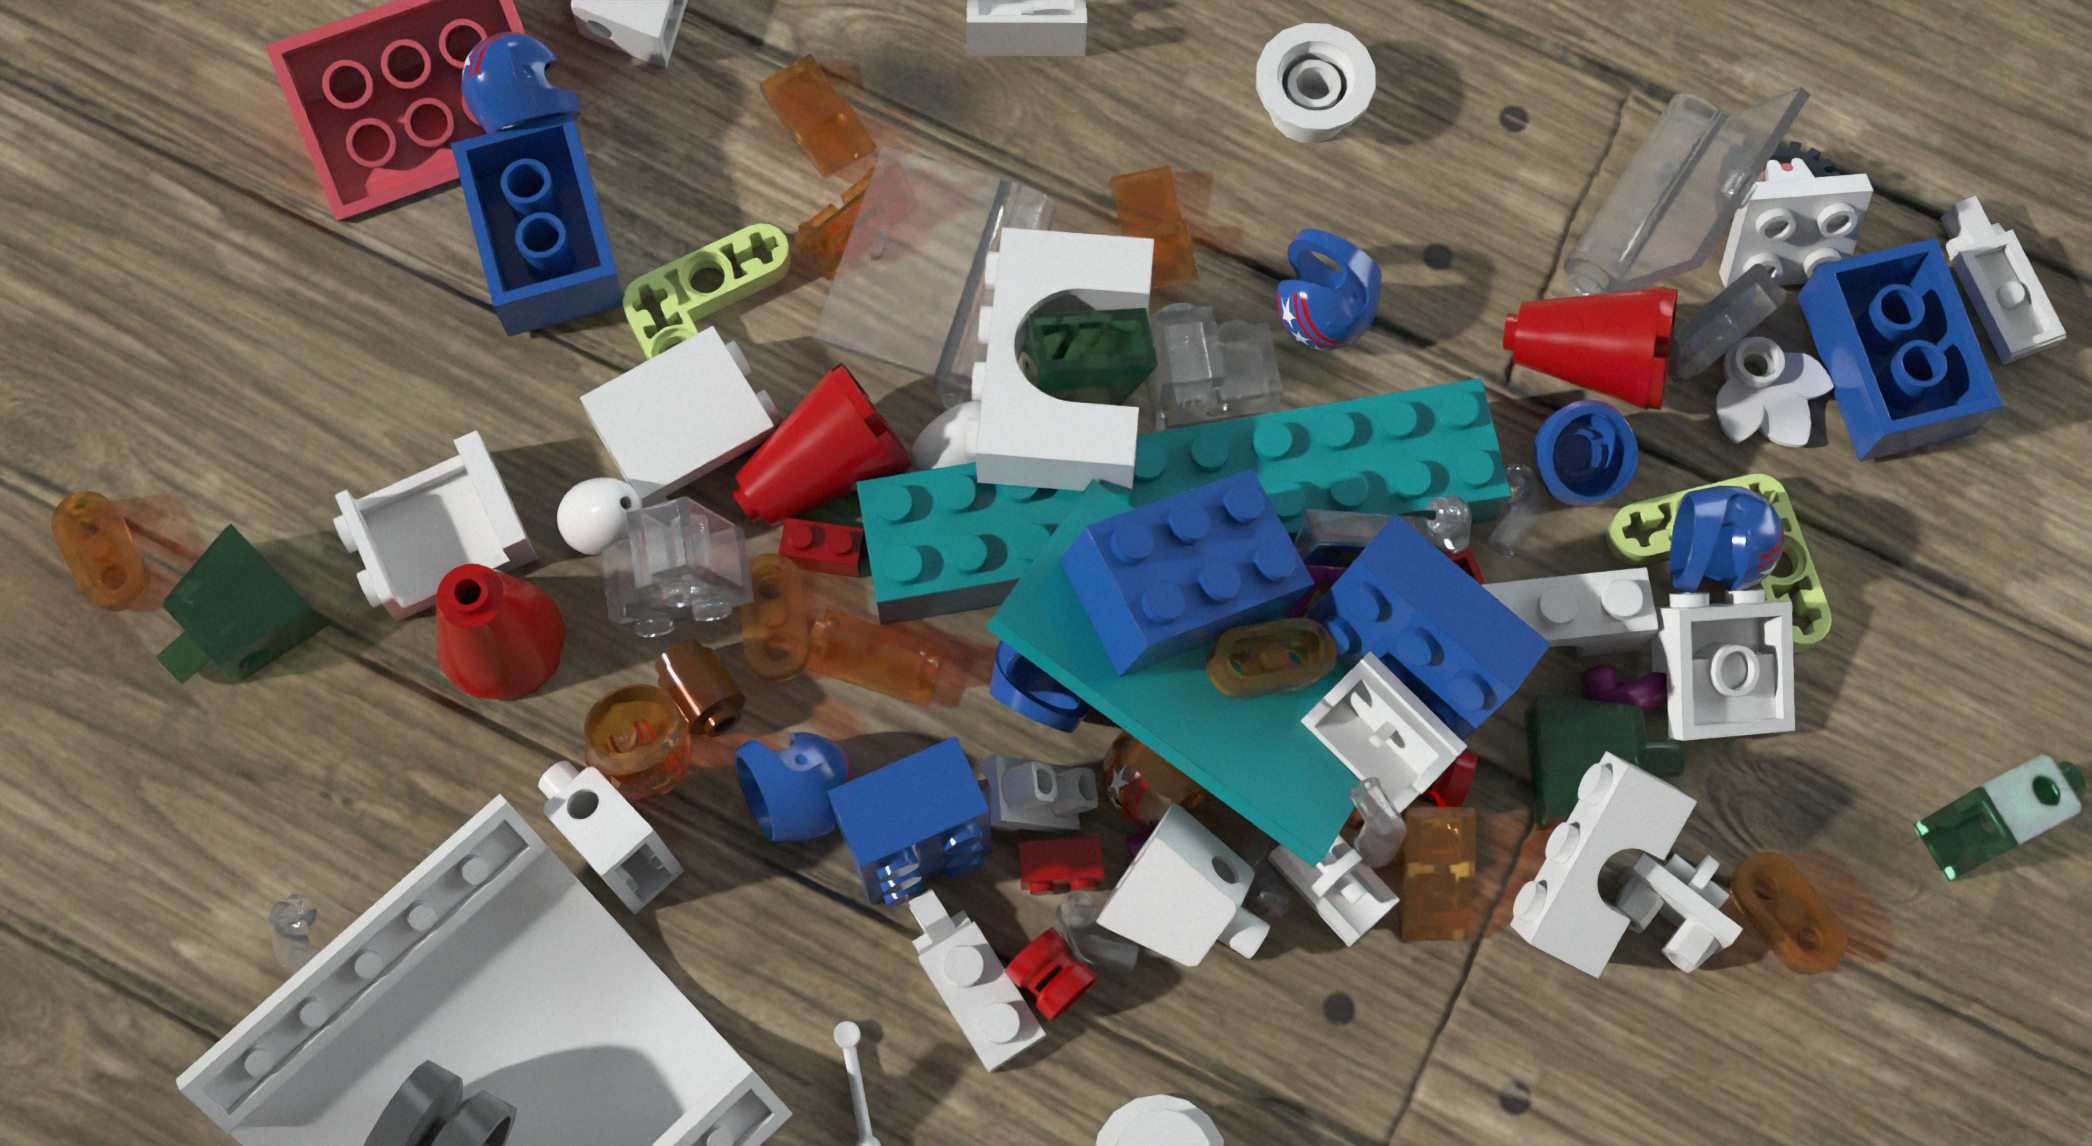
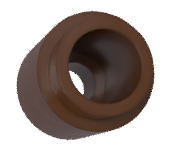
(700, 687)

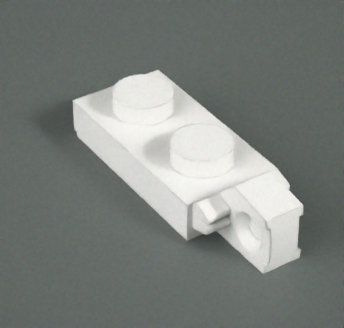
(2000, 283)
(973, 984)

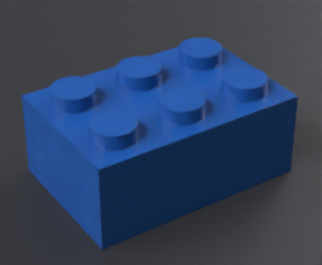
(538, 224)
(1899, 349)
(1185, 571)
(1429, 627)
(914, 822)

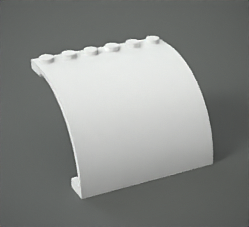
(511, 984)

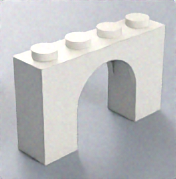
(1020, 430)

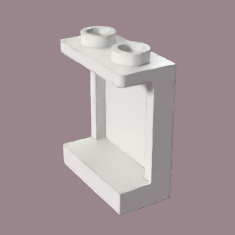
(680, 415)
(430, 526)

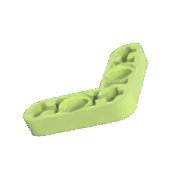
(684, 305)
(1806, 602)

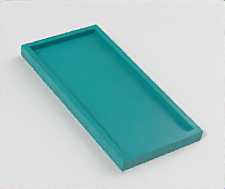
(1238, 749)

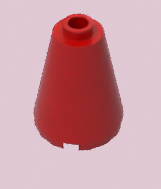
(1599, 341)
(820, 452)
(496, 633)

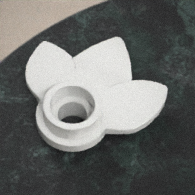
(1773, 401)

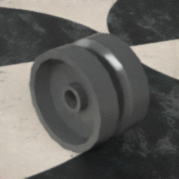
(431, 1113)

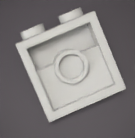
(1726, 664)

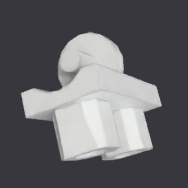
(1037, 794)
(1338, 888)
(1686, 900)

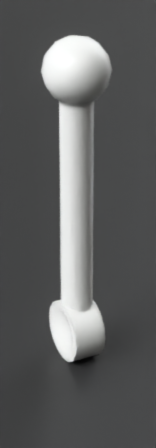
(847, 1038)

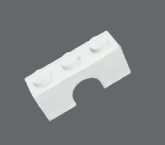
(1589, 611)
(1615, 812)

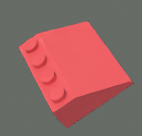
(386, 96)

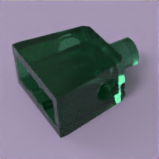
(1079, 352)
(234, 612)
(1573, 735)
(2016, 807)

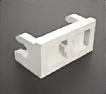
(1026, 27)
(1384, 731)

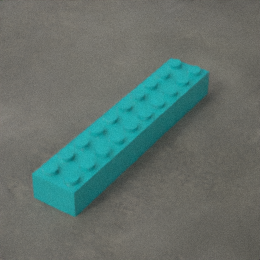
(963, 544)

